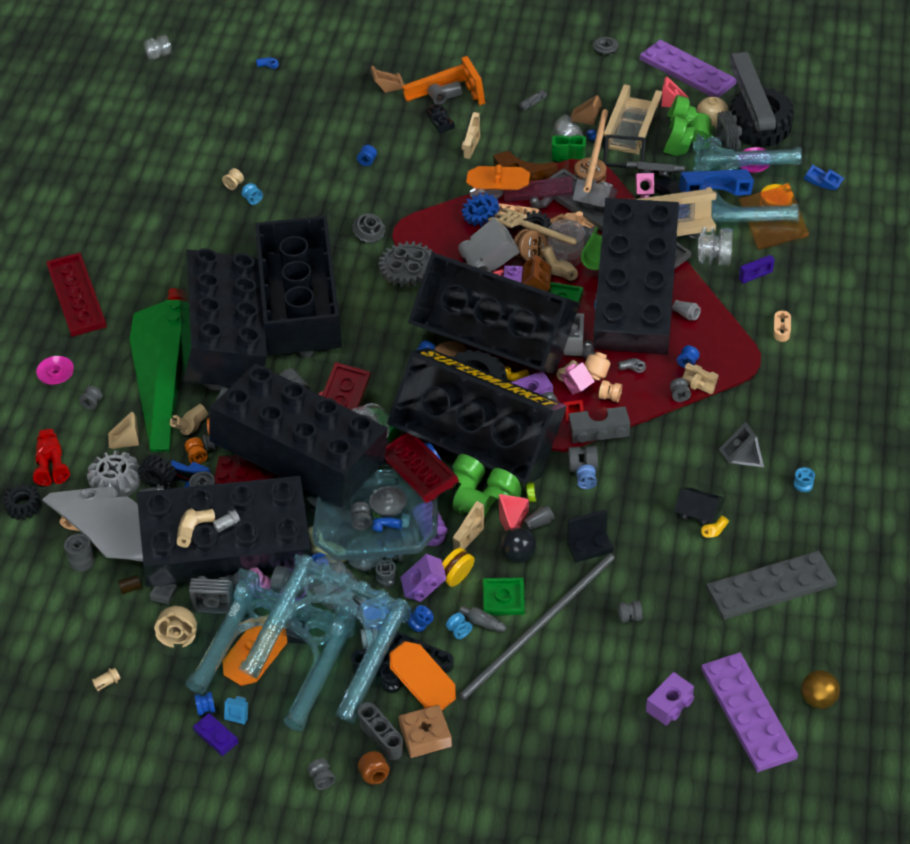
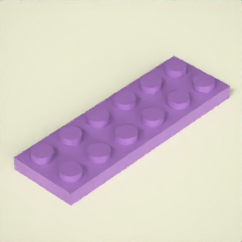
(688, 69)
(749, 712)

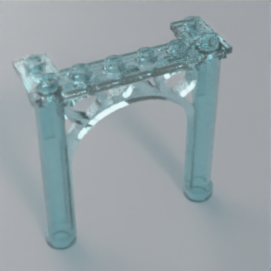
(715, 157)
(301, 576)
(250, 596)

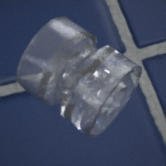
(158, 47)

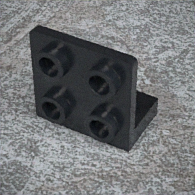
(588, 536)

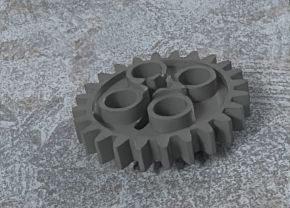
(404, 263)

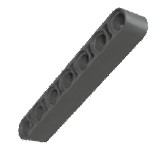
(752, 91)

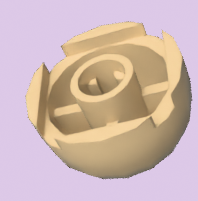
(711, 107)
(176, 626)

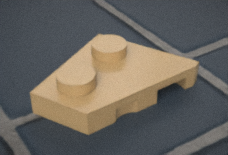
(472, 137)
(470, 528)

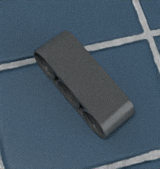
(383, 739)

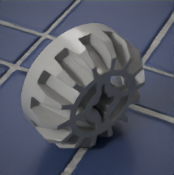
(124, 482)

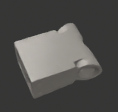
(489, 247)

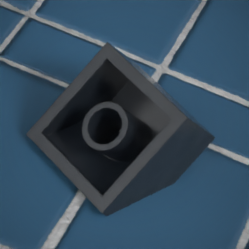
(699, 505)

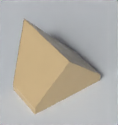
(125, 433)

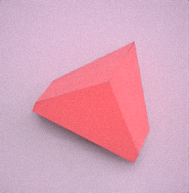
(669, 92)
(512, 511)

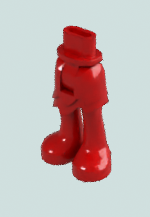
(48, 451)

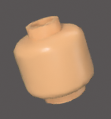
(597, 365)

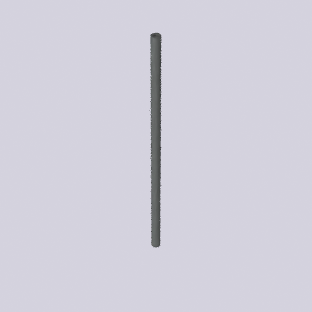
(536, 627)

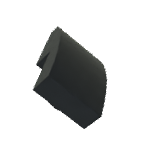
(439, 118)
(667, 186)

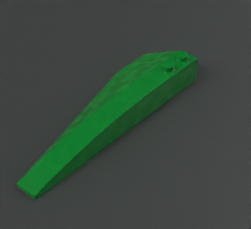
(157, 363)

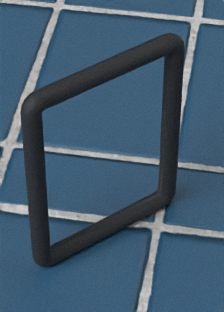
(622, 137)

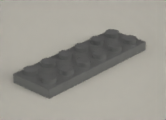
(771, 585)

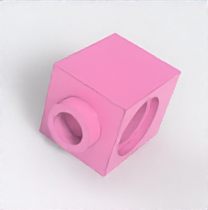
(648, 177)
(577, 377)

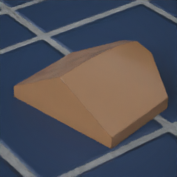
(387, 81)

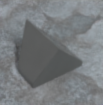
(743, 448)

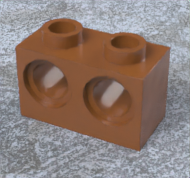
(537, 273)

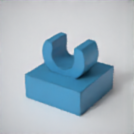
(236, 710)

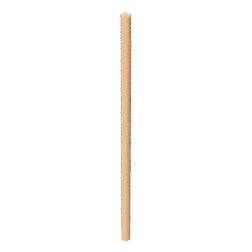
(596, 149)

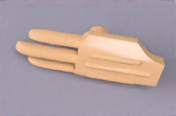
(578, 217)

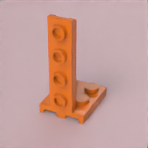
(463, 72)

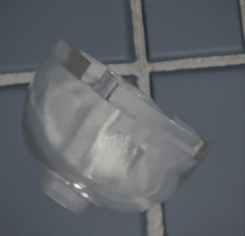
(565, 127)

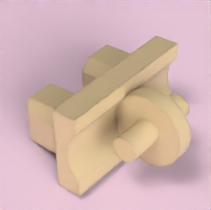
(700, 378)

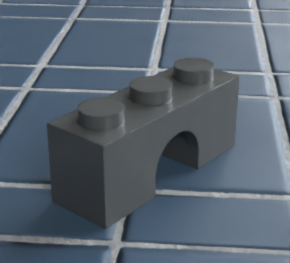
(585, 429)

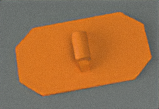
(498, 178)
(240, 652)
(422, 675)

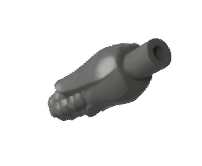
(481, 618)

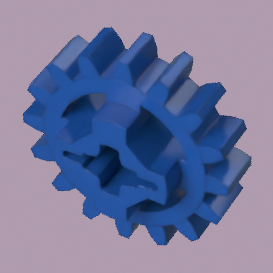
(480, 209)

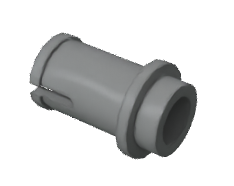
(226, 521)

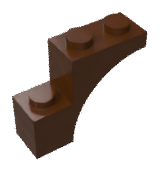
(537, 171)

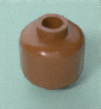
(373, 767)

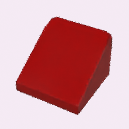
(573, 407)

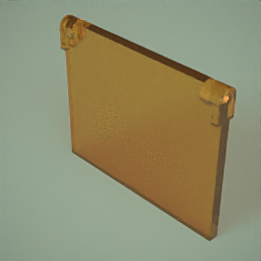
(774, 232)

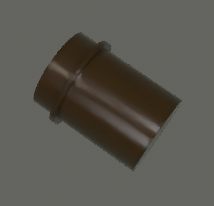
(130, 584)

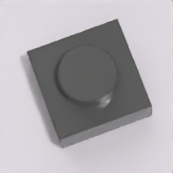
(163, 594)

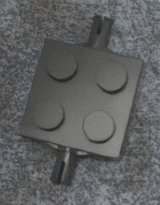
(661, 169)

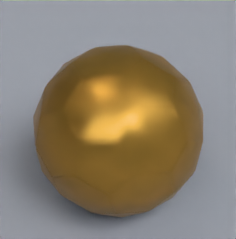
(820, 689)

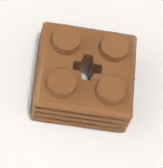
(422, 742)

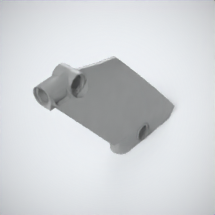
(103, 517)

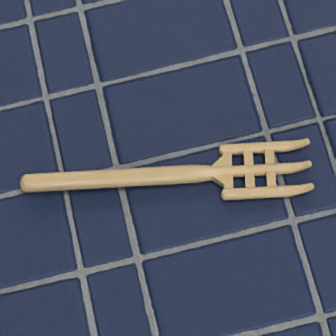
(511, 216)

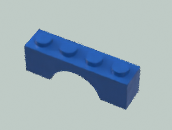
(733, 181)

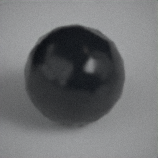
(518, 545)

